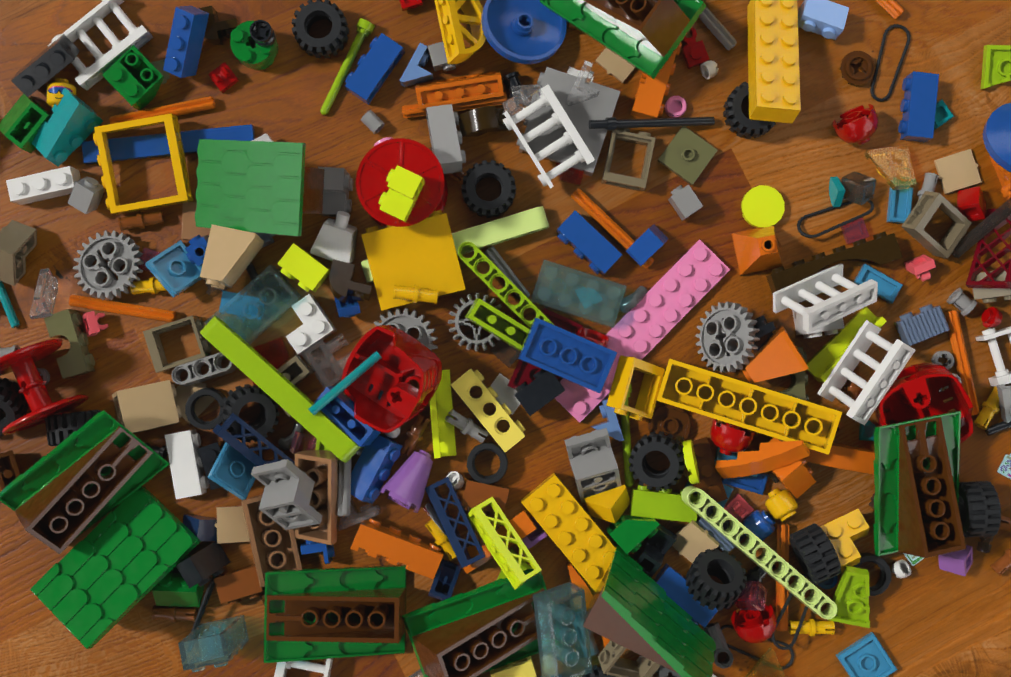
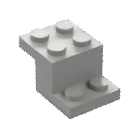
(593, 463)
(286, 494)

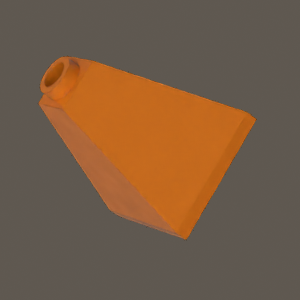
(756, 250)
(775, 359)

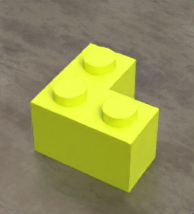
(402, 193)
(304, 267)

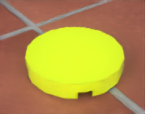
(762, 206)
(691, 462)

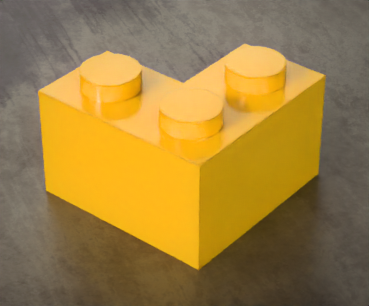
(843, 533)

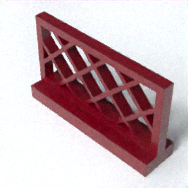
(980, 250)

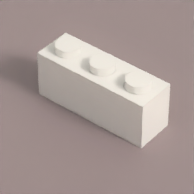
(42, 185)
(186, 464)

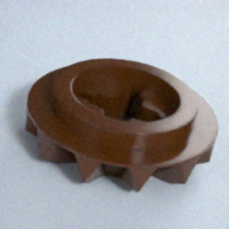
(867, 66)

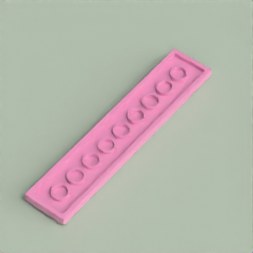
(651, 320)

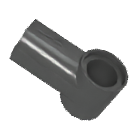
(715, 632)

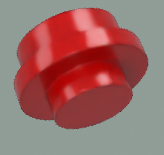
(991, 317)

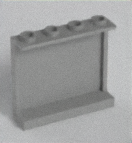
(579, 114)

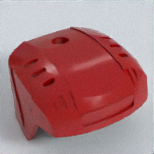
(401, 361)
(917, 396)

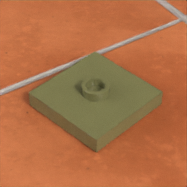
(687, 155)

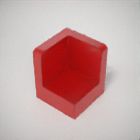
(972, 203)

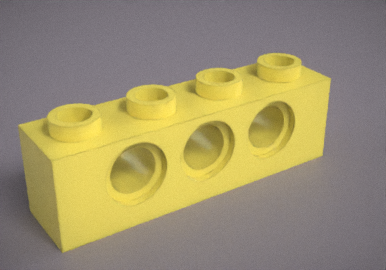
(504, 439)

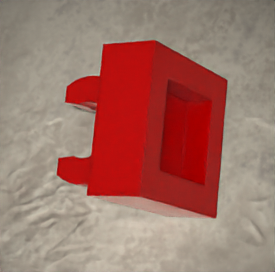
(223, 77)

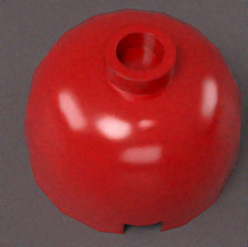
(857, 125)
(730, 437)
(754, 625)

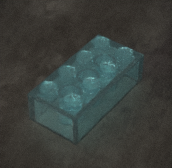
(578, 294)
(258, 304)
(560, 631)
(213, 643)

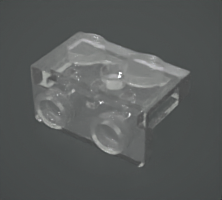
(44, 295)

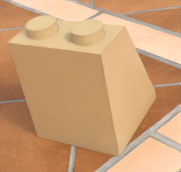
(228, 255)
(147, 406)

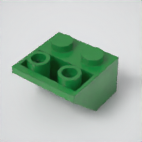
(134, 78)
(24, 122)
(632, 530)
(175, 592)

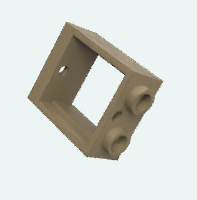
(641, 138)
(921, 216)
(156, 349)
(620, 667)

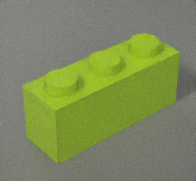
(498, 323)
(661, 504)

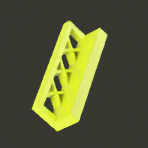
(828, 356)
(442, 432)
(496, 546)

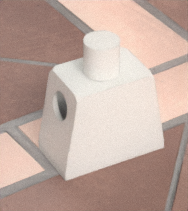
(336, 239)

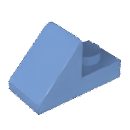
(413, 72)
(612, 422)

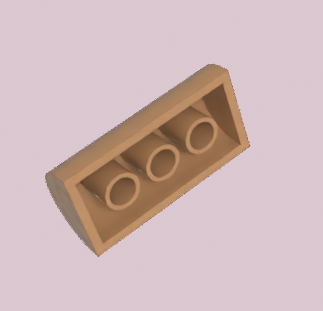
(323, 469)
(270, 543)

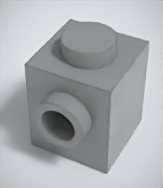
(438, 57)
(86, 195)
(684, 201)

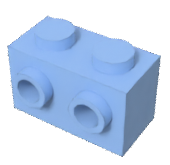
(822, 17)

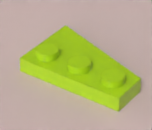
(996, 65)
(853, 597)

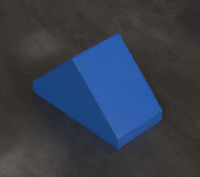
(647, 244)

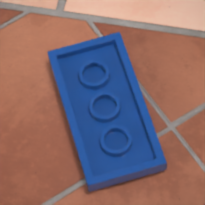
(567, 355)

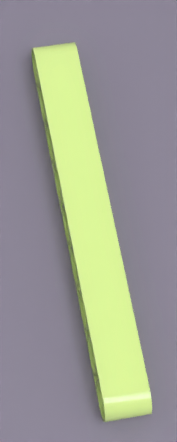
(492, 232)
(768, 556)

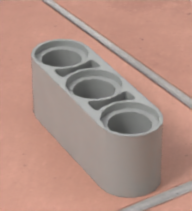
(194, 370)

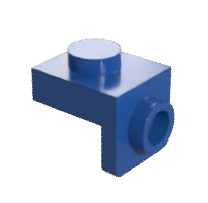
(347, 309)
(313, 547)

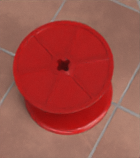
(411, 156)
(33, 387)

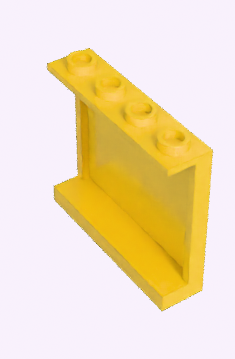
(413, 256)

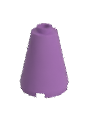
(409, 481)

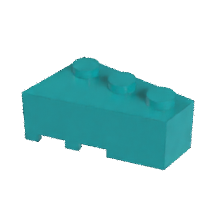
(66, 128)

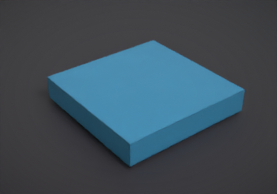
(174, 269)
(233, 472)
(866, 658)

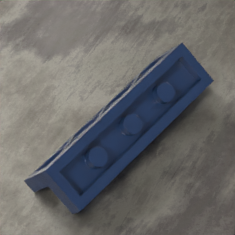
(241, 446)
(450, 524)

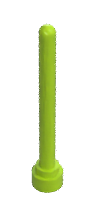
(364, 28)
(625, 427)

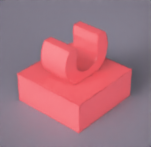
(920, 267)
(91, 323)
(738, 508)

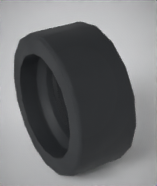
(190, 406)
(471, 463)
(885, 578)

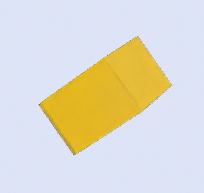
(608, 504)

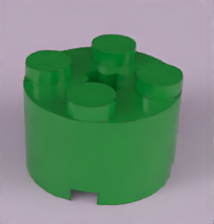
(254, 58)

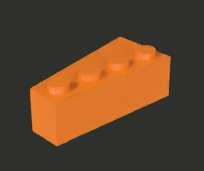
(651, 91)
(398, 548)

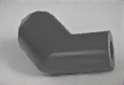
(633, 299)
(285, 443)

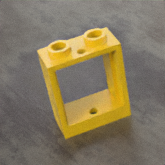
(648, 392)

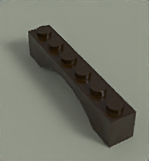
(875, 252)

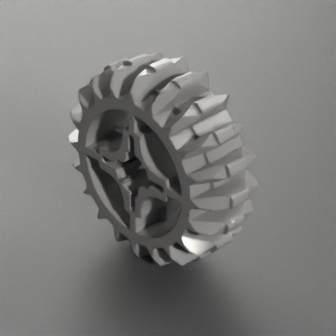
(458, 322)

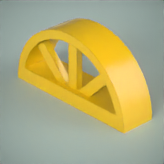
(454, 32)

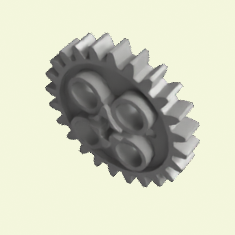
(124, 253)
(407, 322)
(727, 337)

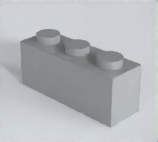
(445, 137)

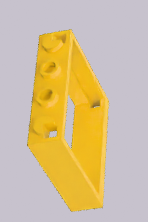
(177, 158)

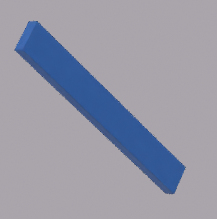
(157, 144)

